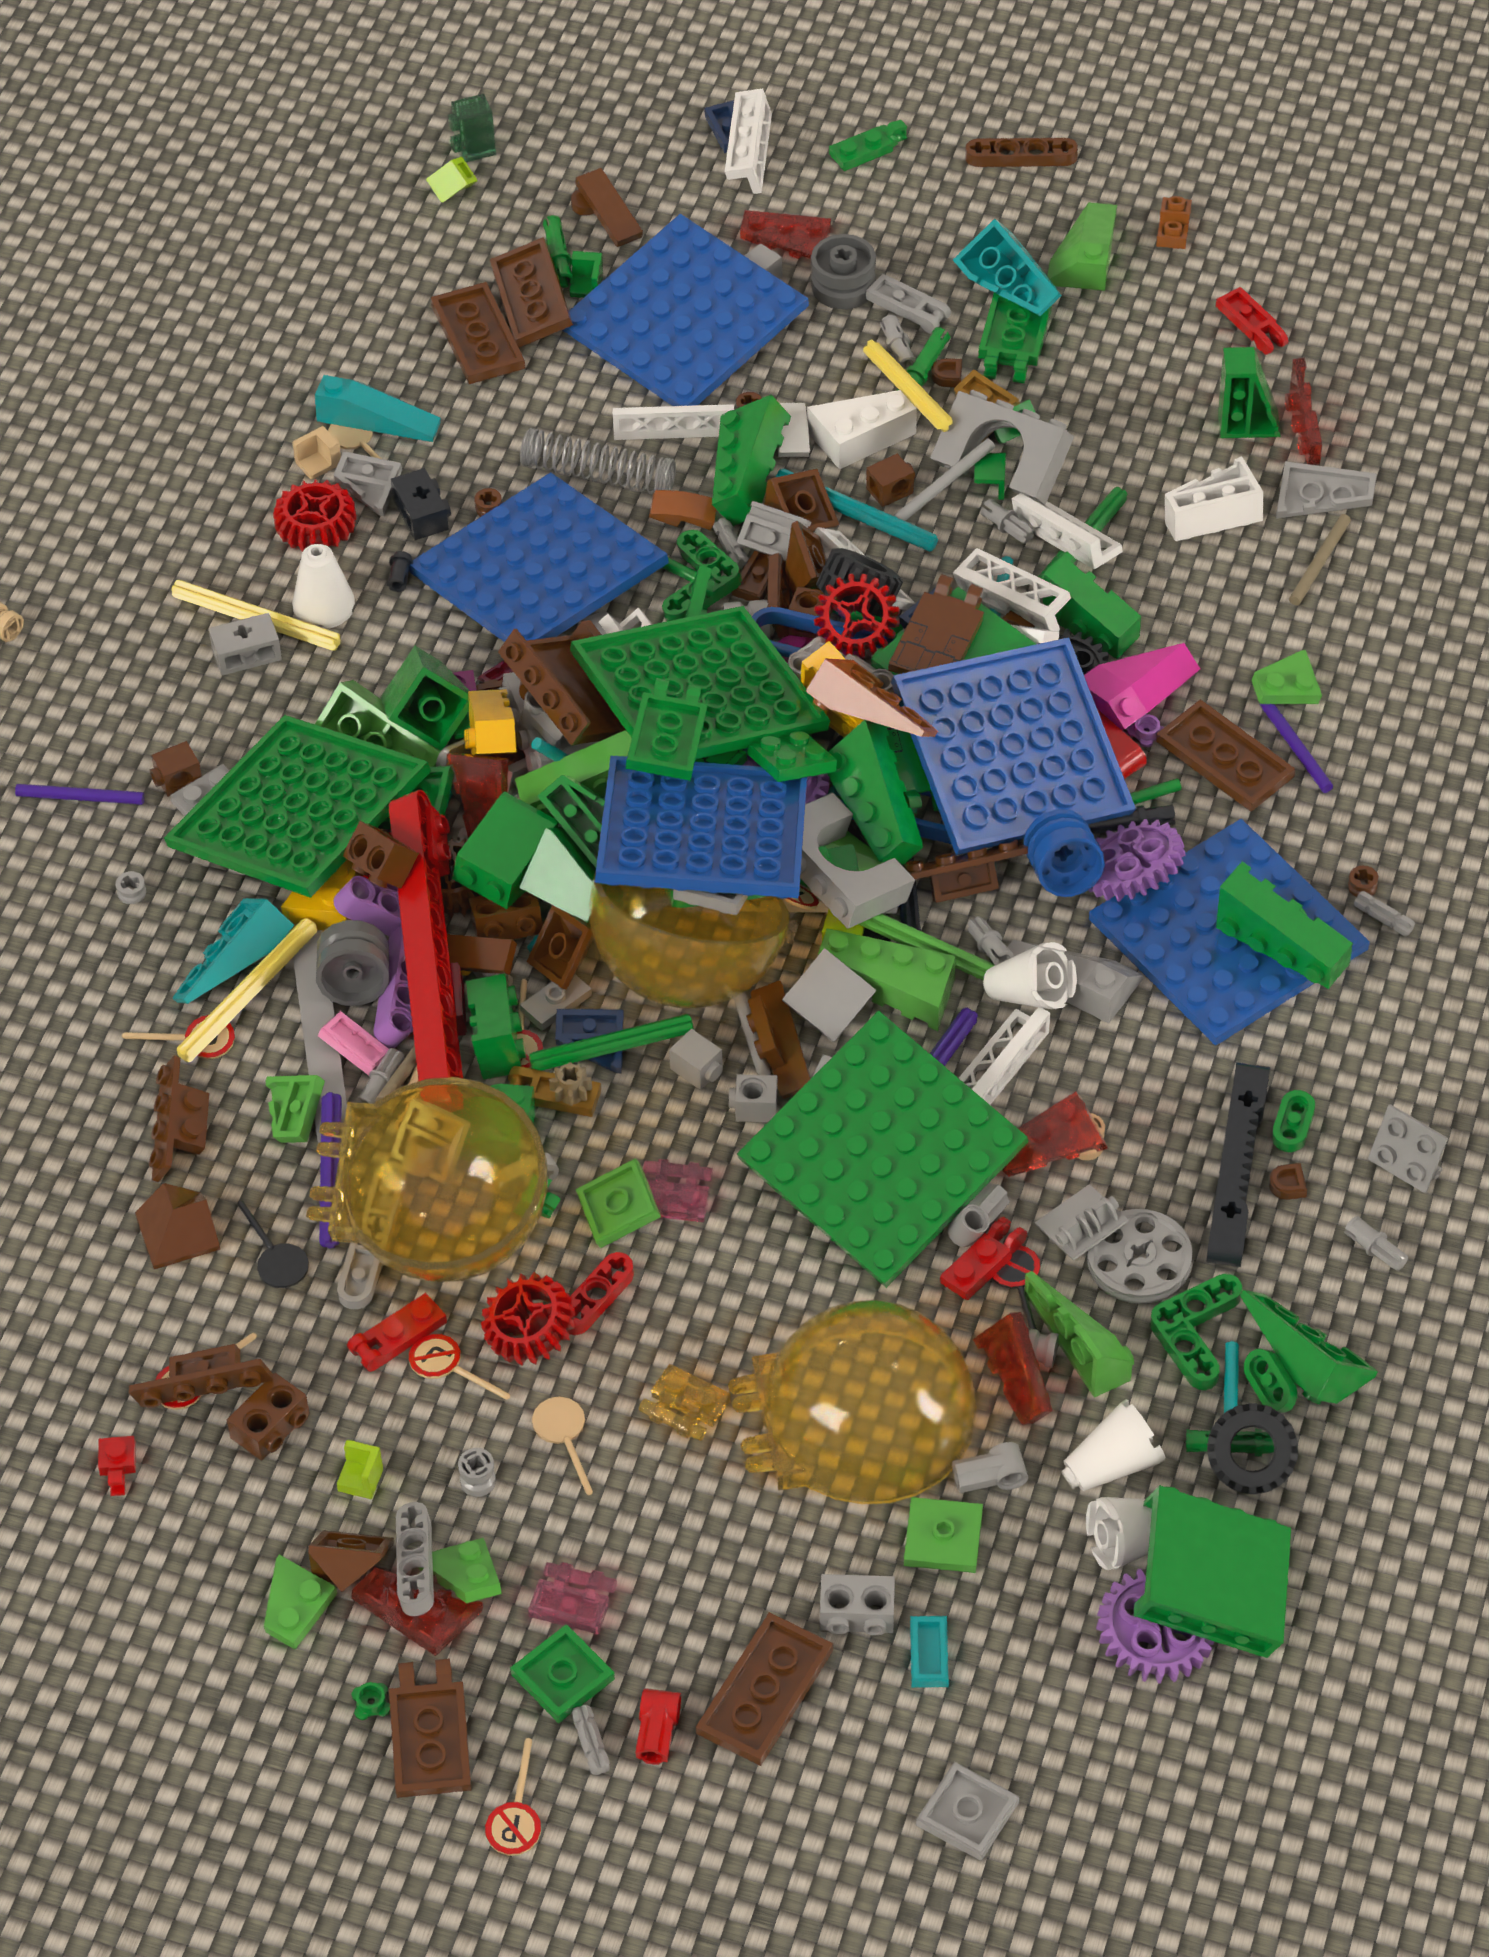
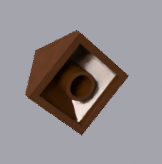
(802, 496)
(804, 558)
(561, 947)
(176, 1225)
(346, 1556)

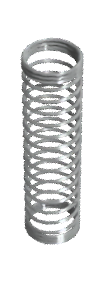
(664, 474)

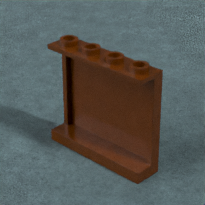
(562, 685)

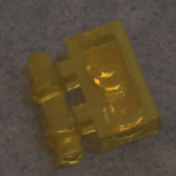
(689, 1395)

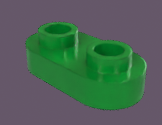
(1292, 1123)
(1273, 1382)

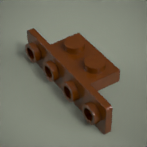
(964, 874)
(778, 1038)
(180, 1119)
(201, 1374)

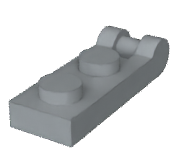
(908, 302)

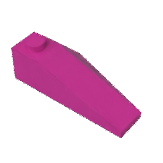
(1136, 684)

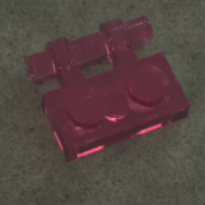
(677, 1199)
(569, 1605)

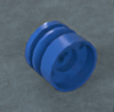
(1064, 853)

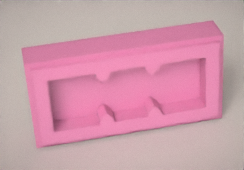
(353, 1042)

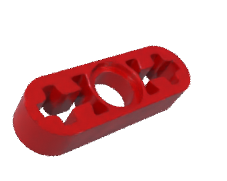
(600, 1279)

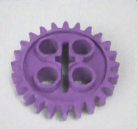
(1138, 859)
(1125, 1631)

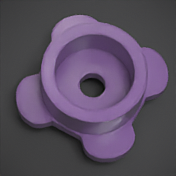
(1145, 723)

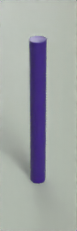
(1297, 747)
(79, 794)

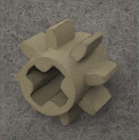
(570, 1084)

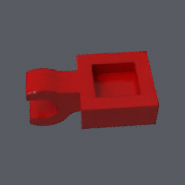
(116, 1459)

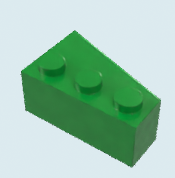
(1245, 398)
(1092, 609)
(577, 811)
(495, 1025)

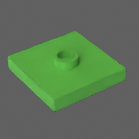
(618, 1203)
(943, 1535)

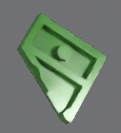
(1287, 682)
(466, 1570)
(295, 1602)

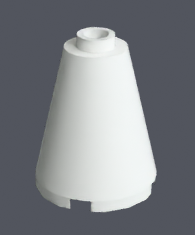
(321, 589)
(1033, 978)
(1113, 1450)
(1119, 1530)

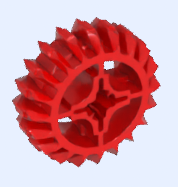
(314, 515)
(845, 609)
(543, 1328)

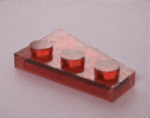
(785, 231)
(1303, 419)
(479, 783)
(1056, 1134)
(1015, 1362)
(430, 1630)

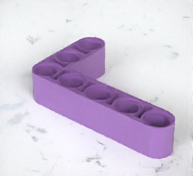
(380, 907)

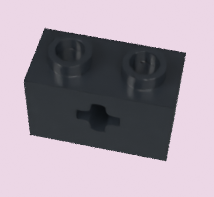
(420, 503)

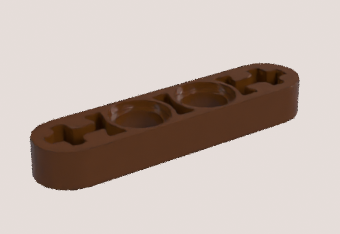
(1021, 155)

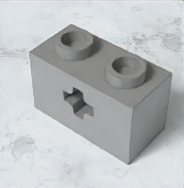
(245, 644)

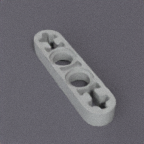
(414, 1558)

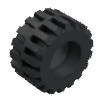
(844, 562)
(1284, 1442)

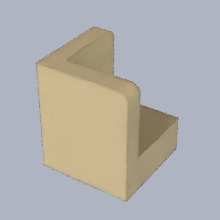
(317, 452)

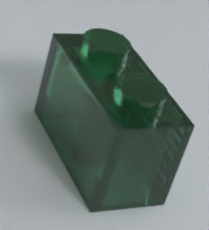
(472, 128)

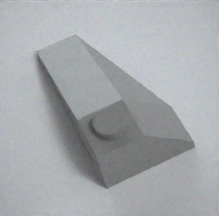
(1100, 985)

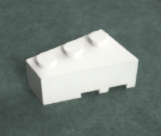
(861, 425)
(1214, 504)

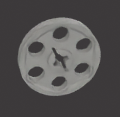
(1143, 1269)

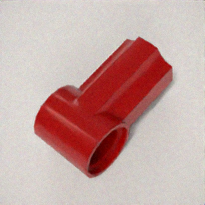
(658, 1717)

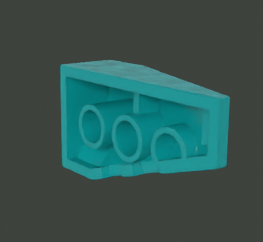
(1006, 268)
(367, 408)
(246, 936)

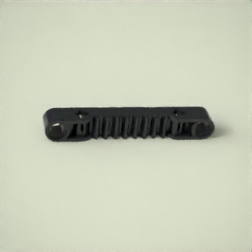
(1230, 1205)

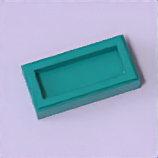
(929, 1651)

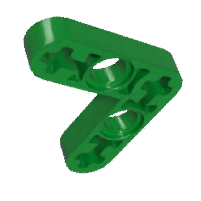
(676, 605)
(1184, 1322)

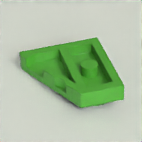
(293, 1105)

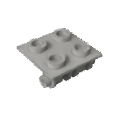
(1408, 1149)
(1082, 1221)

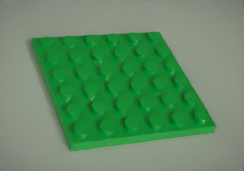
(725, 652)
(296, 804)
(882, 1148)

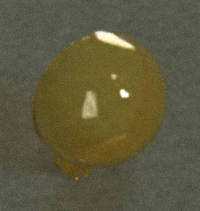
(685, 953)
(435, 1179)
(860, 1404)

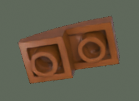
(1174, 222)
(678, 506)

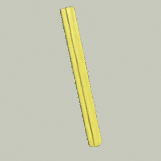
(908, 385)
(242, 610)
(246, 990)

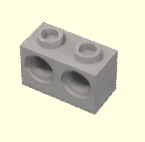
(857, 1594)

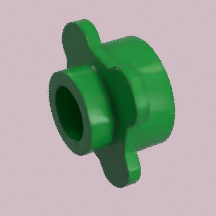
(368, 1692)

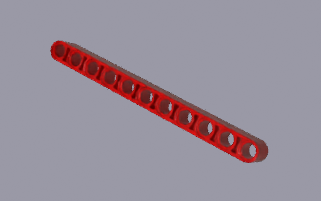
(426, 947)

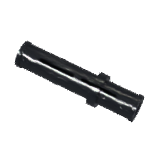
(1164, 814)

